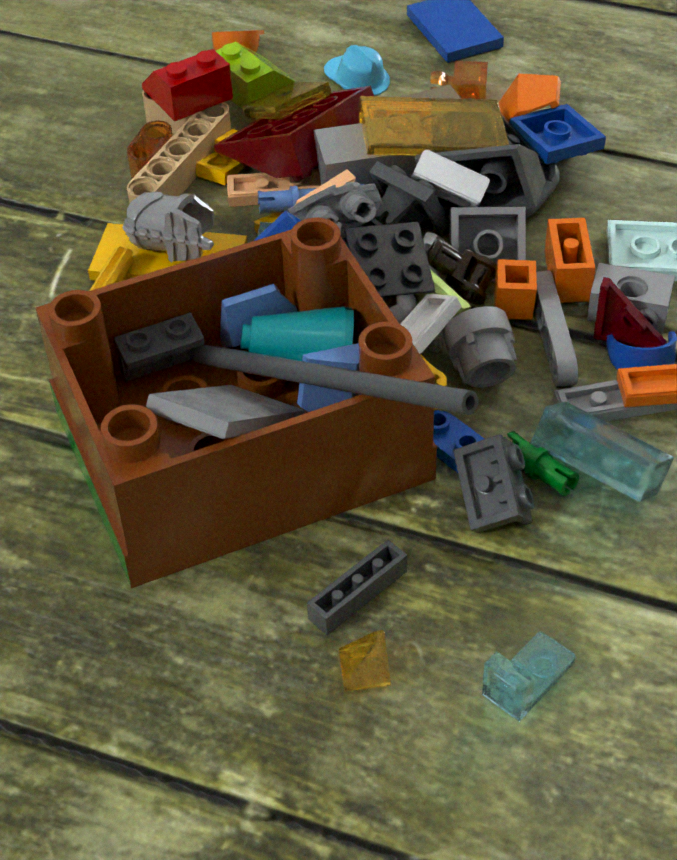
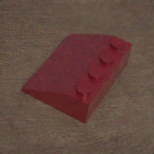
(288, 144)

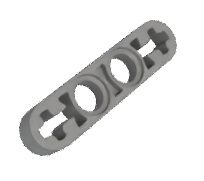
(554, 332)

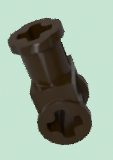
(463, 270)

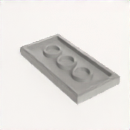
(221, 409)

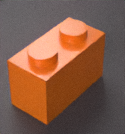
(570, 258)

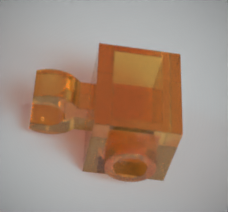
(468, 79)

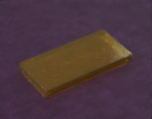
(430, 124)

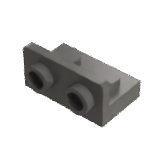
(157, 346)
(493, 483)

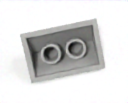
(345, 149)

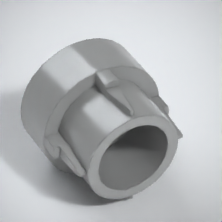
(481, 346)

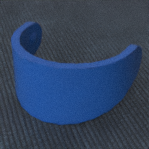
(627, 356)

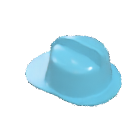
(358, 68)

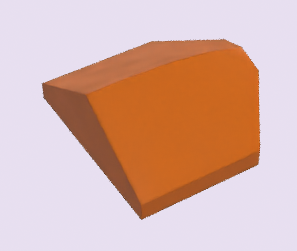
(530, 94)

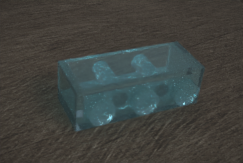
(602, 450)

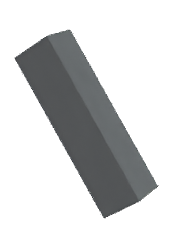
(357, 587)

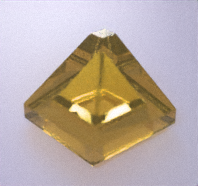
(365, 662)

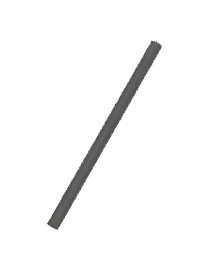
(340, 379)

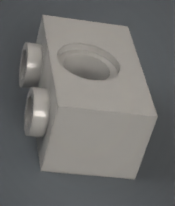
(645, 289)

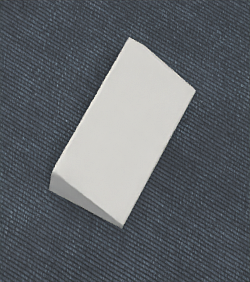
(451, 179)

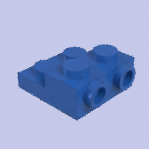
(559, 133)

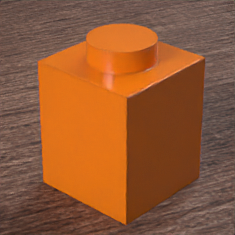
(516, 288)

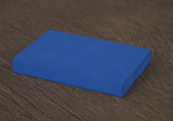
(455, 28)

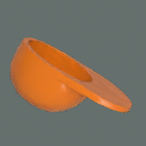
(246, 38)

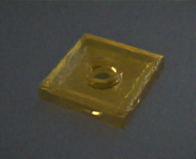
(286, 100)

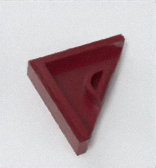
(622, 319)

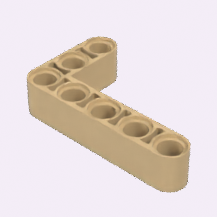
(175, 163)

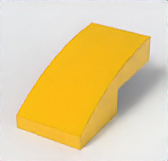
(217, 166)

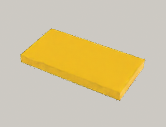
(146, 260)

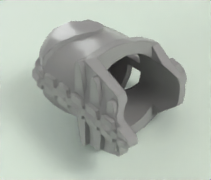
(170, 224)

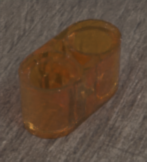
(147, 144)

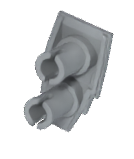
(345, 205)

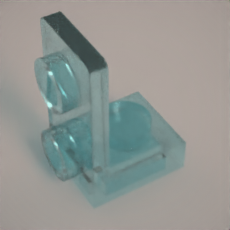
(526, 678)

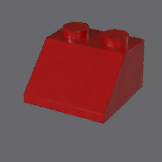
(190, 84)

